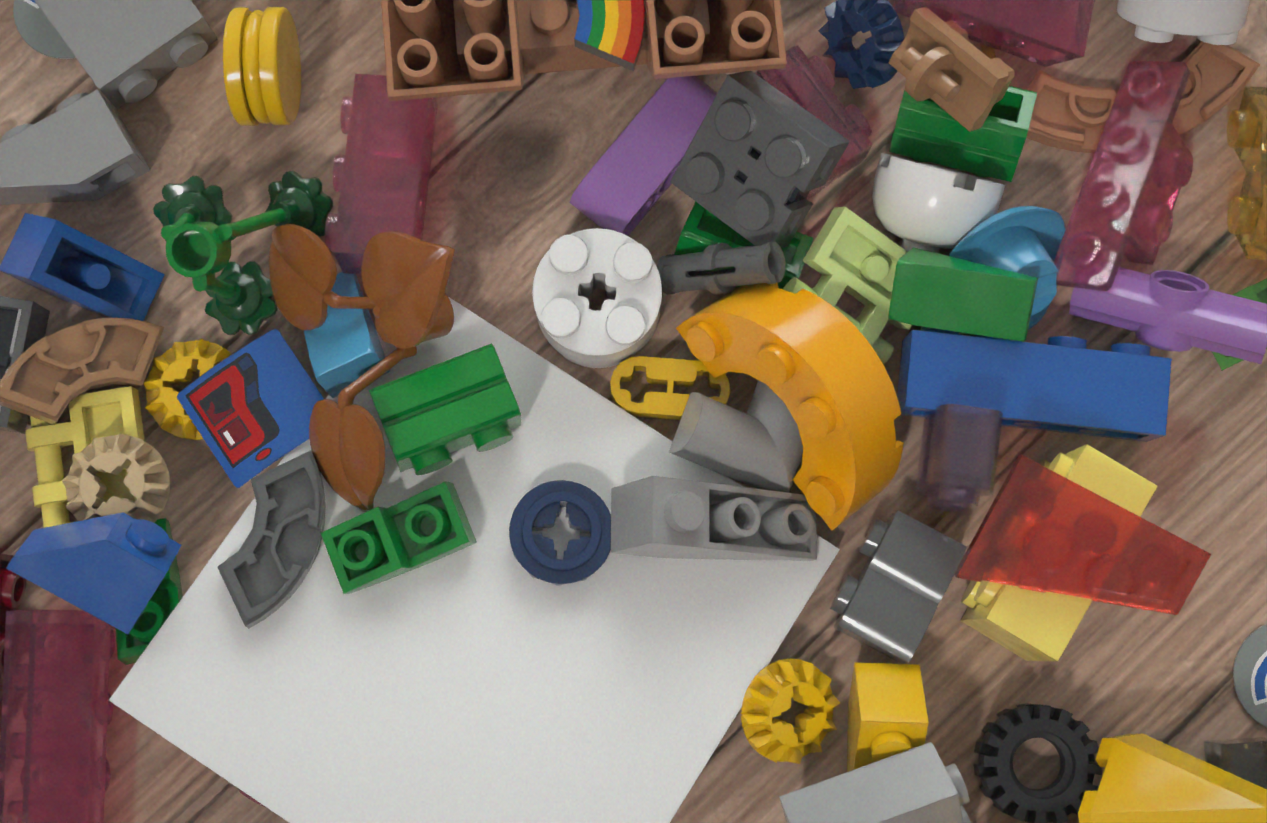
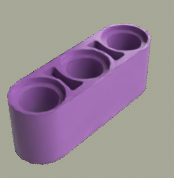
(644, 156)

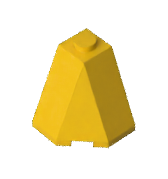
(1165, 785)

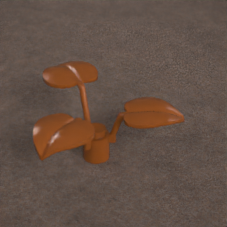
(410, 306)

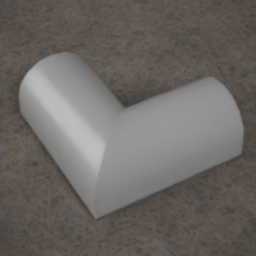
(750, 447)

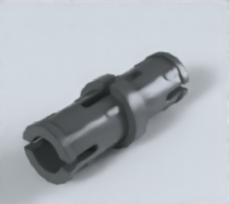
(751, 263)

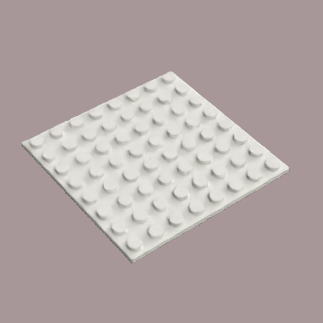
(468, 677)

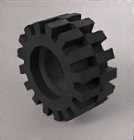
(1075, 755)

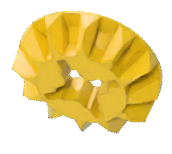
(172, 368)
(771, 695)

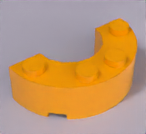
(823, 377)

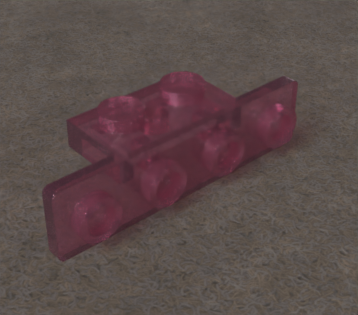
(1130, 181)

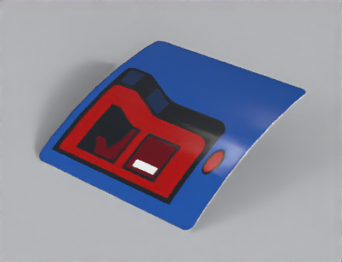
(252, 406)

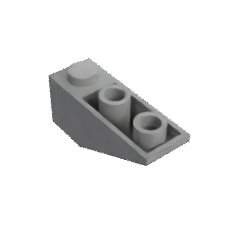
(69, 155)
(710, 521)

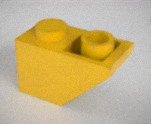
(884, 712)

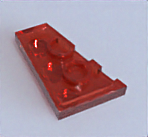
(1075, 543)

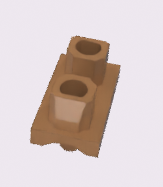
(950, 69)

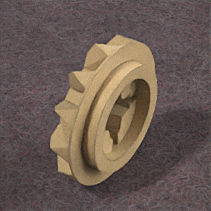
(146, 479)

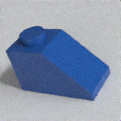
(80, 269)
(99, 564)

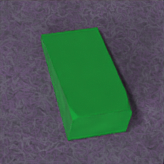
(961, 296)

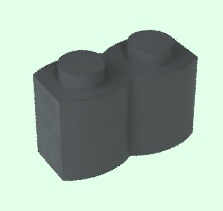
(898, 586)

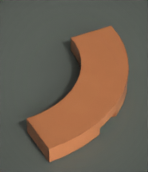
(1075, 115)

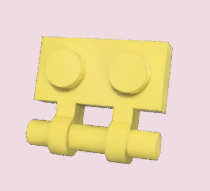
(91, 417)

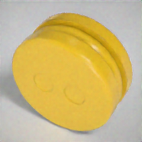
(262, 66)

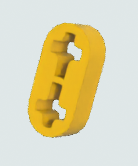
(663, 372)

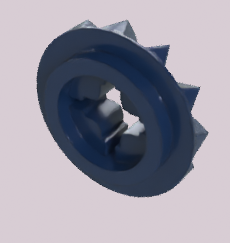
(870, 62)
(539, 511)

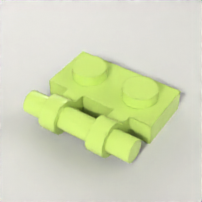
(862, 263)

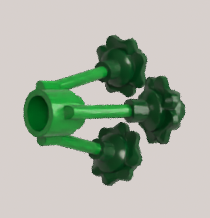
(201, 234)

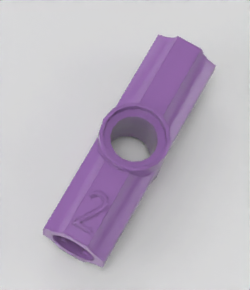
(1177, 313)

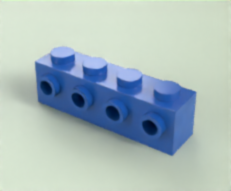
(1037, 384)

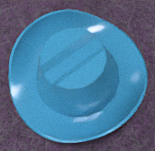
(1020, 242)

